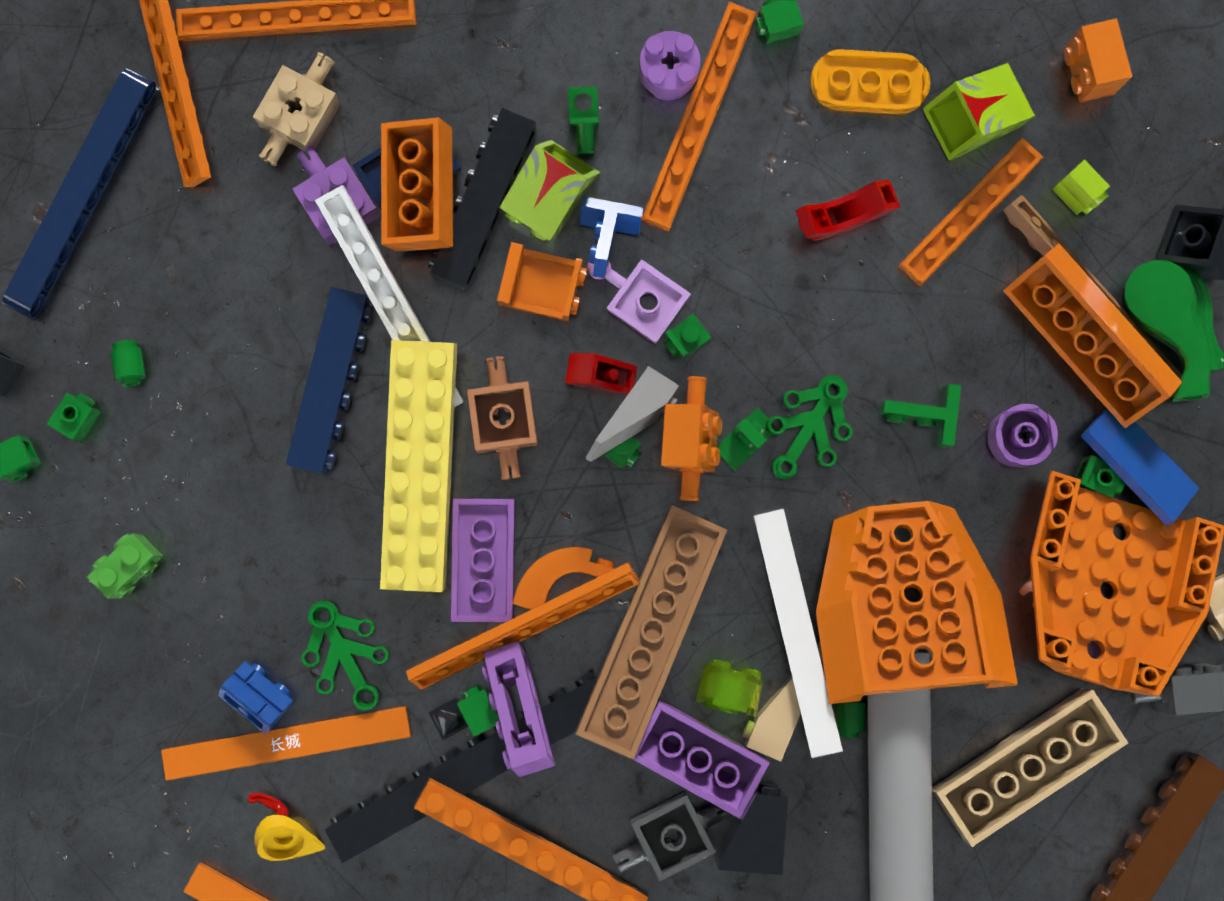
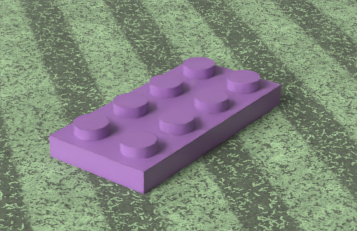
(482, 560)

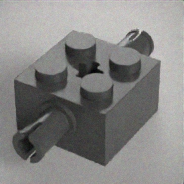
(1189, 691)
(665, 855)

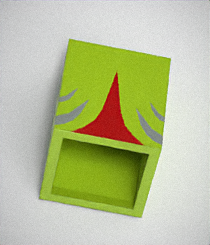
(978, 111)
(548, 190)

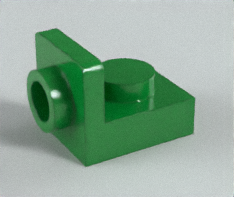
(686, 338)

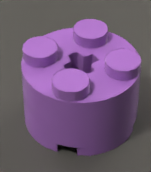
(669, 48)
(1027, 420)

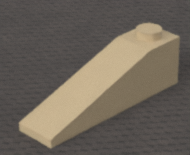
(775, 721)

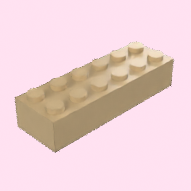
(1028, 766)

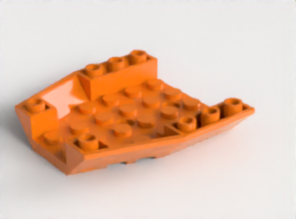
(1157, 578)
(872, 628)

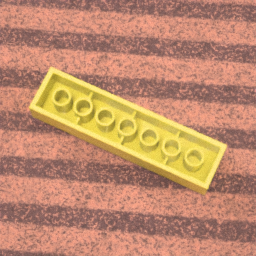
(418, 466)

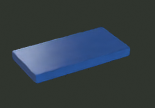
(1141, 465)

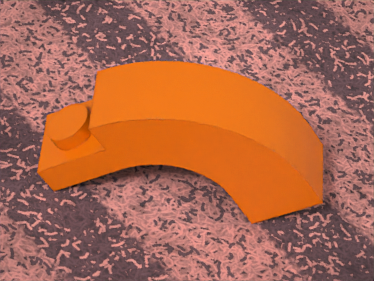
(542, 575)

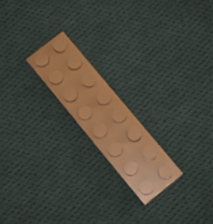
(651, 632)

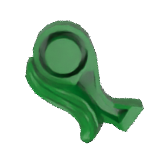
(1178, 312)

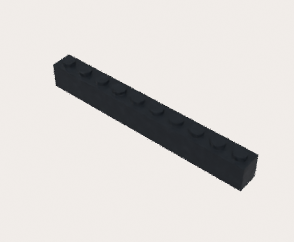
(459, 771)

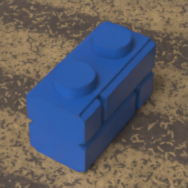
(256, 696)

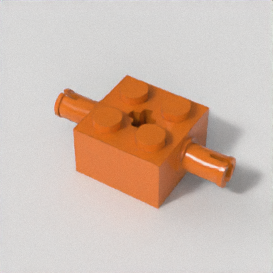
(691, 438)

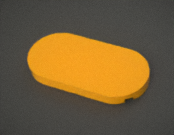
(870, 81)

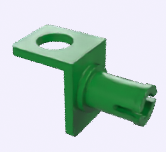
(583, 120)

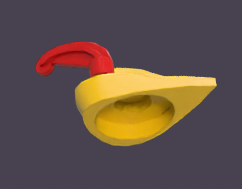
(280, 836)

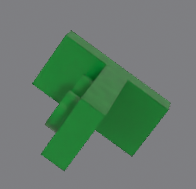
(929, 415)
(745, 439)

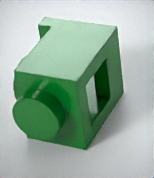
(1090, 472)

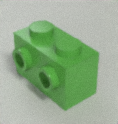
(124, 566)

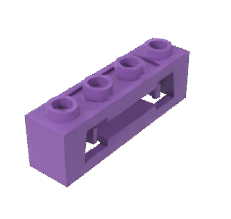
(503, 664)

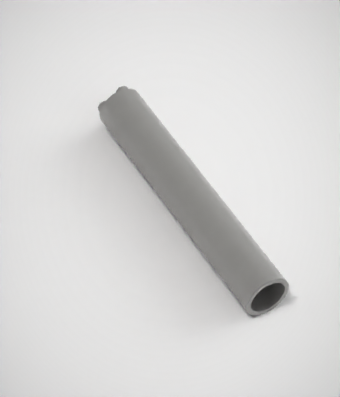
(900, 794)

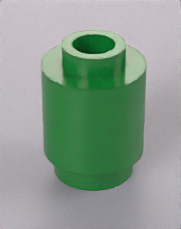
(127, 363)
(850, 718)

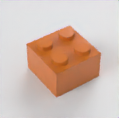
(1097, 60)

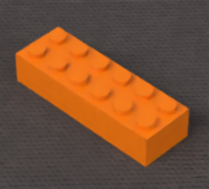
(1092, 336)

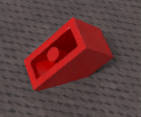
(600, 373)

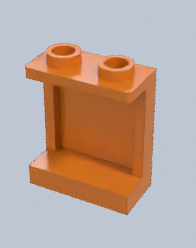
(541, 283)

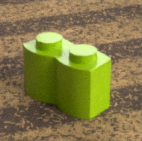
(1082, 189)

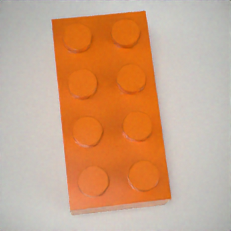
(416, 185)

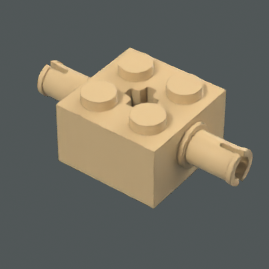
(294, 91)

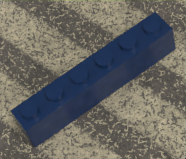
(329, 381)

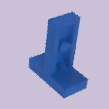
(607, 219)

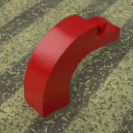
(848, 212)

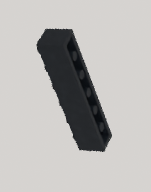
(485, 192)

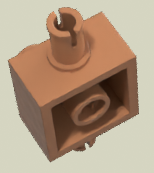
(487, 404)

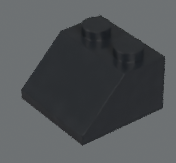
(1196, 240)

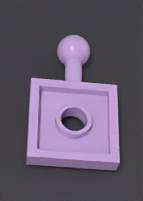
(641, 282)

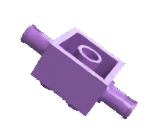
(324, 180)

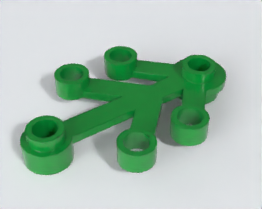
(812, 423)
(341, 650)

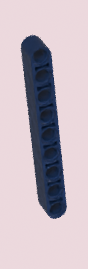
(79, 193)

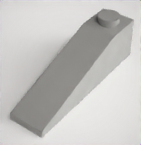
(637, 411)

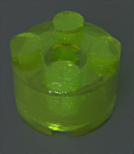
(730, 689)

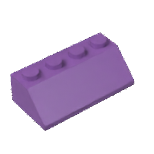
(700, 759)

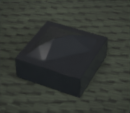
(448, 719)

